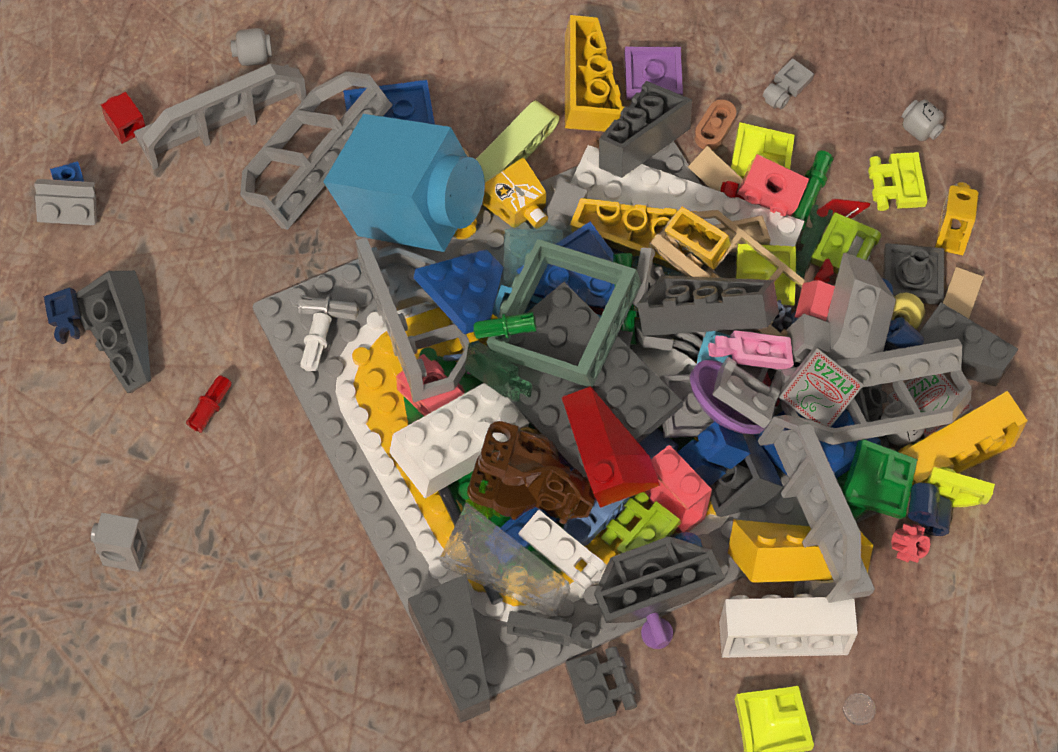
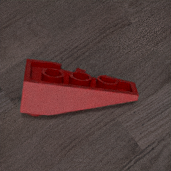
(609, 452)

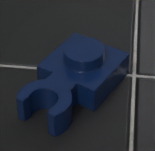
(61, 311)

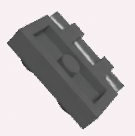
(591, 687)

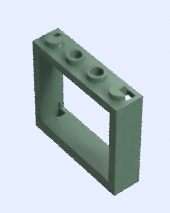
(607, 329)

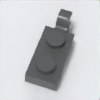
(551, 629)

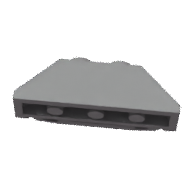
(859, 310)

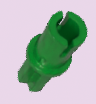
(506, 325)

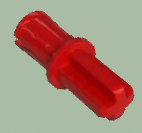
(208, 404)

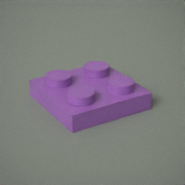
(655, 65)

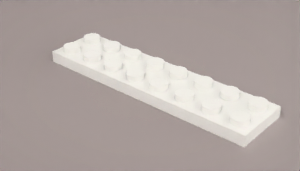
(664, 190)

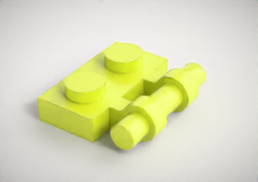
(907, 181)

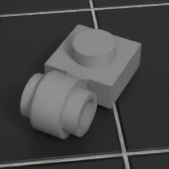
(790, 79)

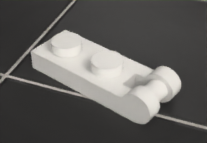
(561, 549)

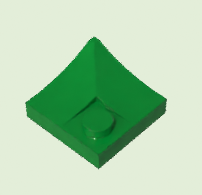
(880, 479)

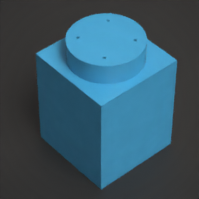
(406, 182)

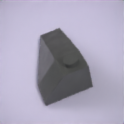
(117, 318)

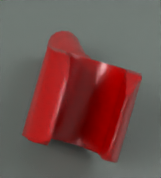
(730, 189)

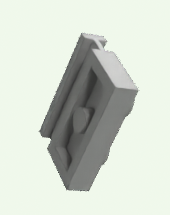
(65, 202)

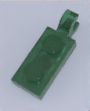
(811, 240)
(496, 371)

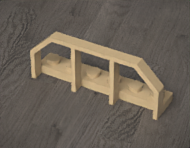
(691, 266)

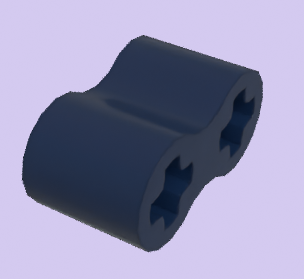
(902, 335)
(930, 509)

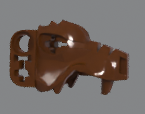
(527, 476)

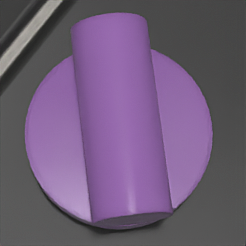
(656, 632)

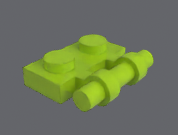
(653, 526)

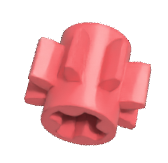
(910, 543)

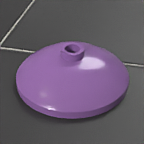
(702, 383)

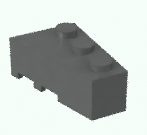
(983, 353)

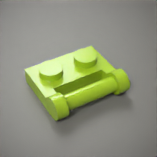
(839, 239)

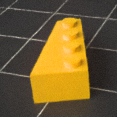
(590, 88)
(625, 226)
(969, 439)
(777, 553)

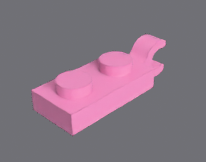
(754, 349)

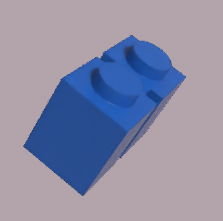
(716, 446)

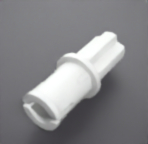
(315, 342)

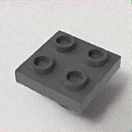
(915, 271)

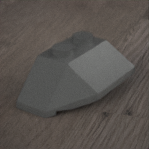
(655, 579)

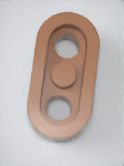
(713, 126)

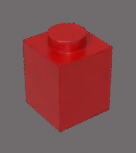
(122, 117)

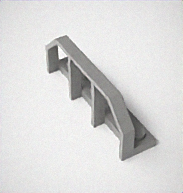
(219, 107)
(309, 178)
(396, 325)
(895, 367)
(822, 503)

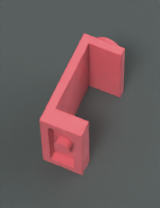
(680, 489)

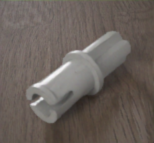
(311, 305)

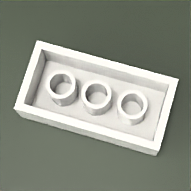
(450, 439)
(786, 626)

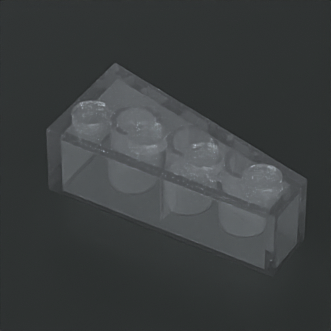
(502, 563)

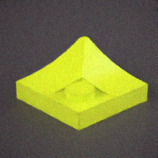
(765, 142)
(754, 266)
(960, 489)
(774, 721)

